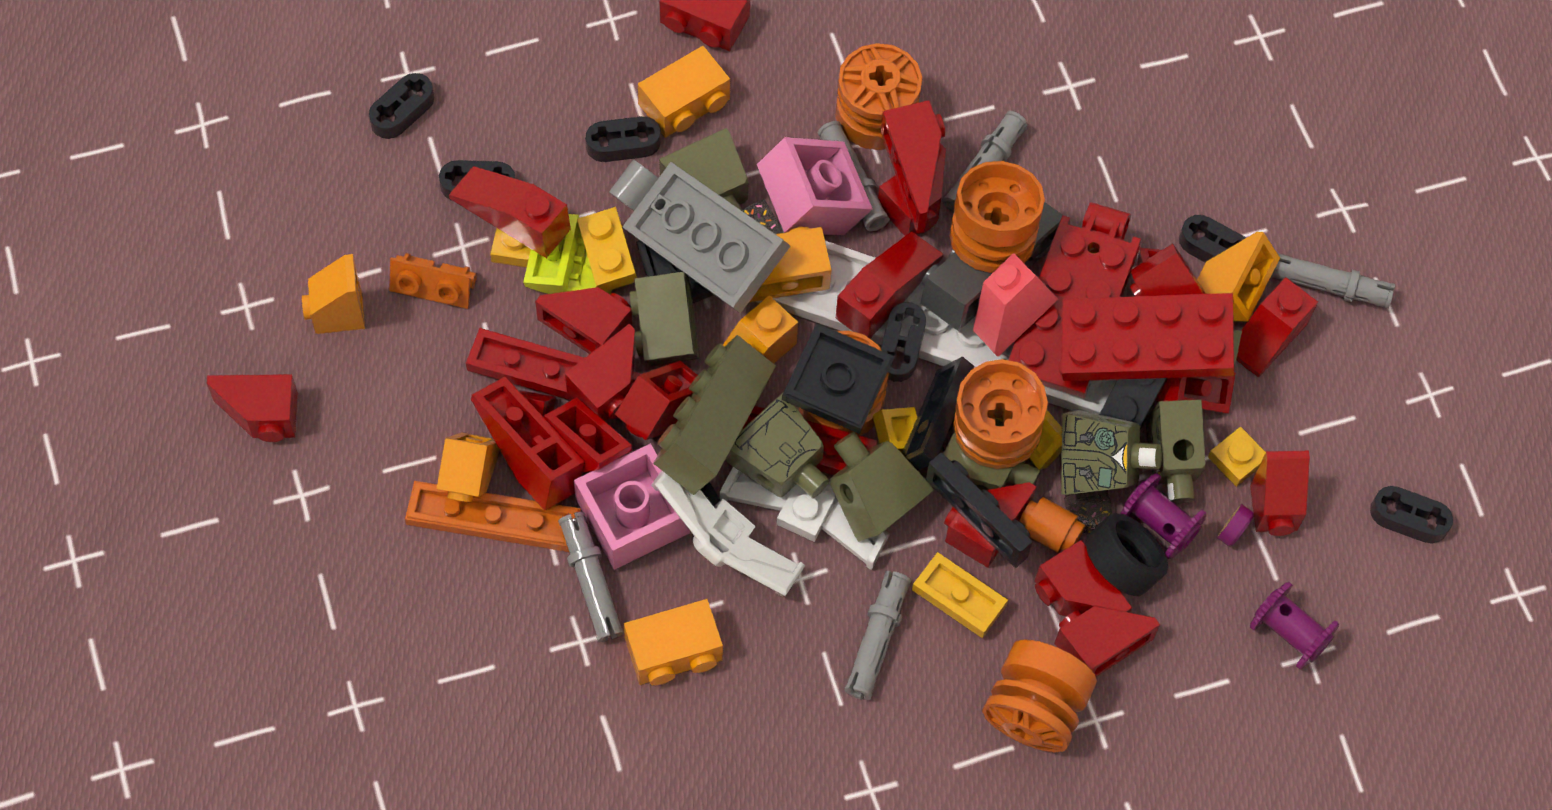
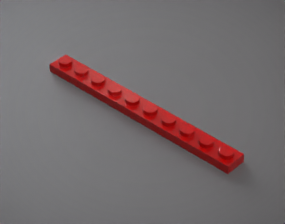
(545, 371)

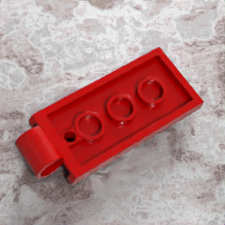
(1073, 274)

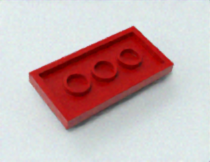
(1148, 337)

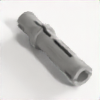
(993, 148)
(877, 216)
(1342, 283)
(585, 559)
(883, 619)

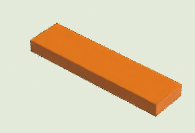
(488, 517)

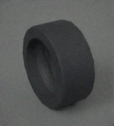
(1126, 554)

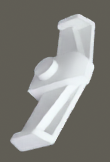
(805, 515)
(723, 537)

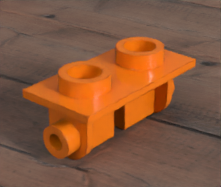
(423, 280)

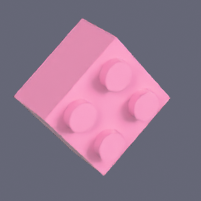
(814, 185)
(626, 509)

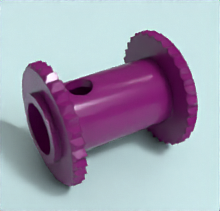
(1163, 515)
(1294, 625)

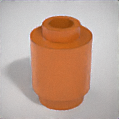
(1052, 524)

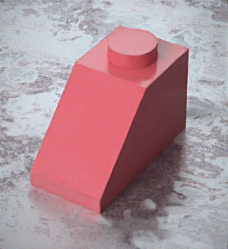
(1010, 304)

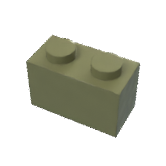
(665, 319)

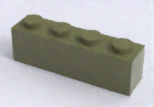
(714, 414)

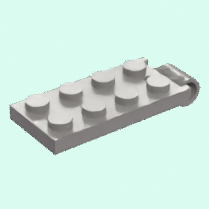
(699, 232)

